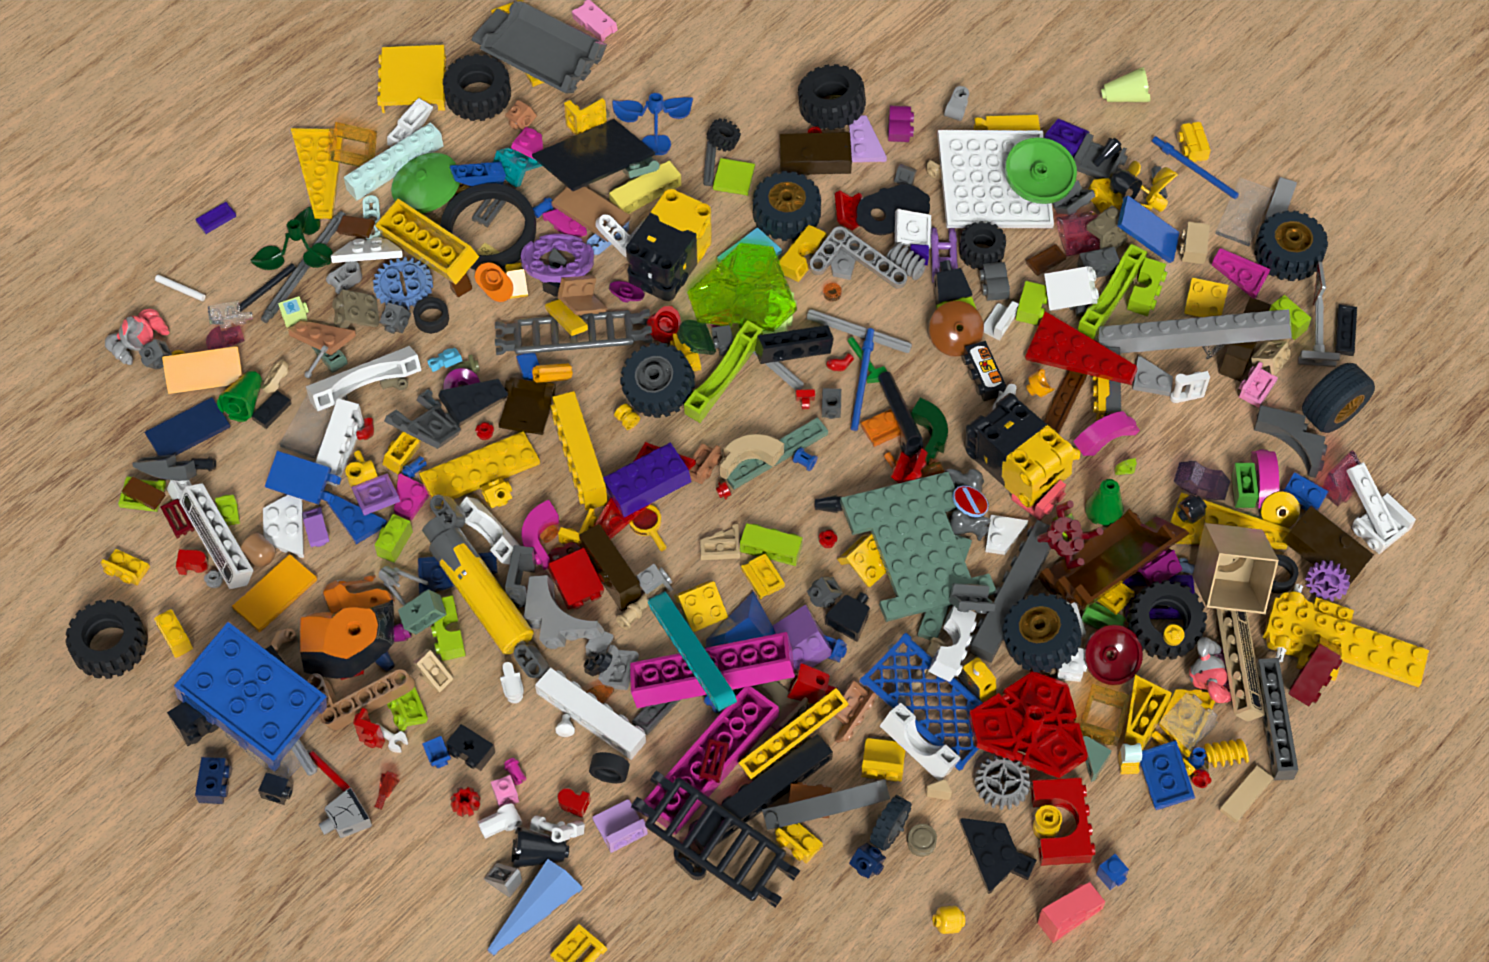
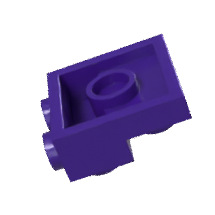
(1067, 135)

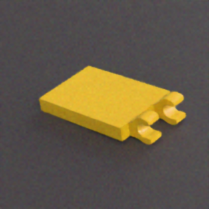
(1008, 123)

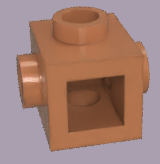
(520, 115)

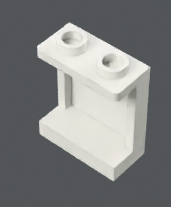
(1071, 288)
(1365, 529)

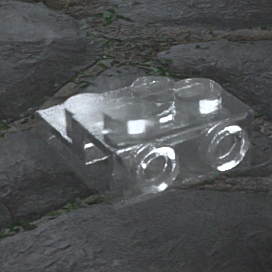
(1189, 721)

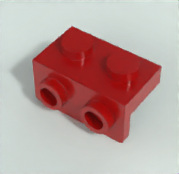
(846, 209)
(908, 468)
(368, 731)

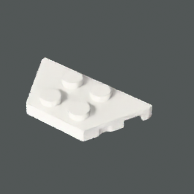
(367, 250)
(285, 525)

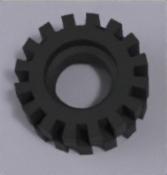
(725, 142)

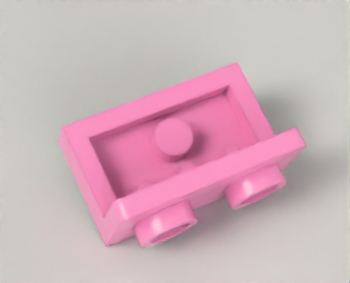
(1257, 386)

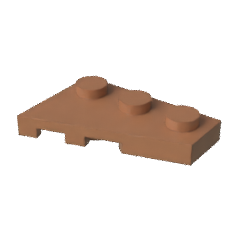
(319, 335)

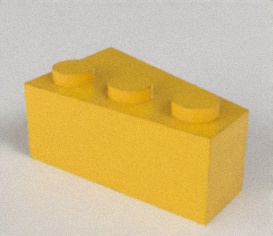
(1145, 711)

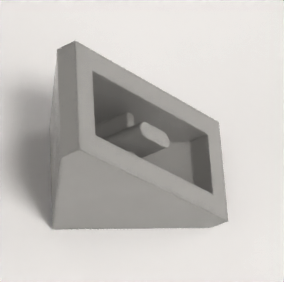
(504, 878)

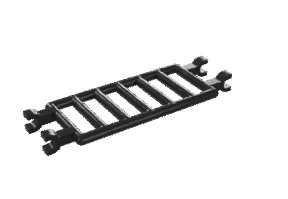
(777, 862)

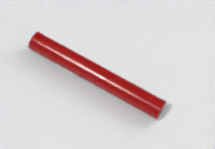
(329, 772)

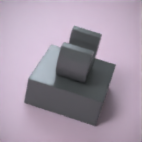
(905, 175)

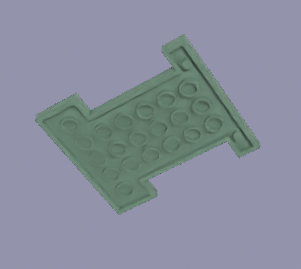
(913, 542)

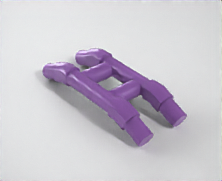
(935, 246)

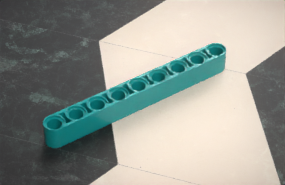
(692, 651)

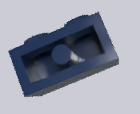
(212, 780)

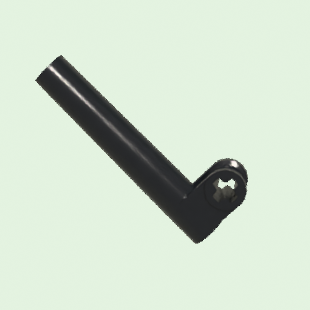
(911, 438)

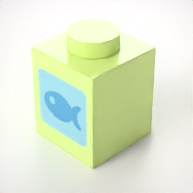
(293, 311)

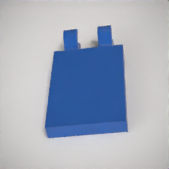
(300, 478)

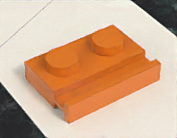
(881, 428)

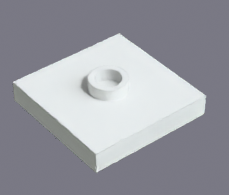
(912, 228)

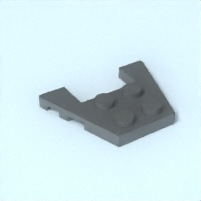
(431, 427)

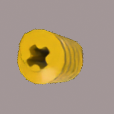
(1225, 751)

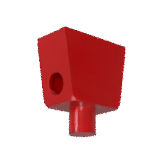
(809, 684)

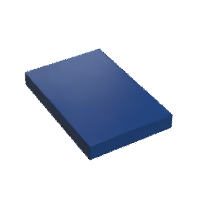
(1166, 775)

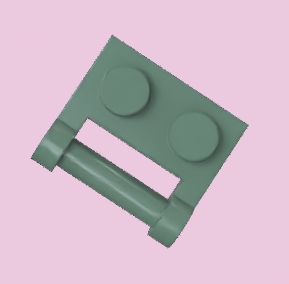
(641, 168)

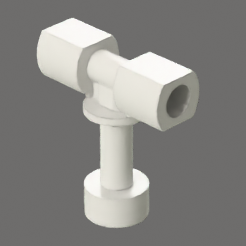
(559, 831)

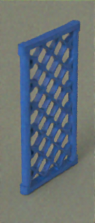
(887, 698)

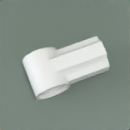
(505, 819)

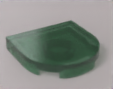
(696, 337)

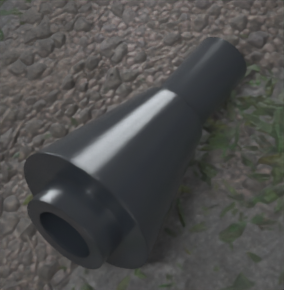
(1111, 148)

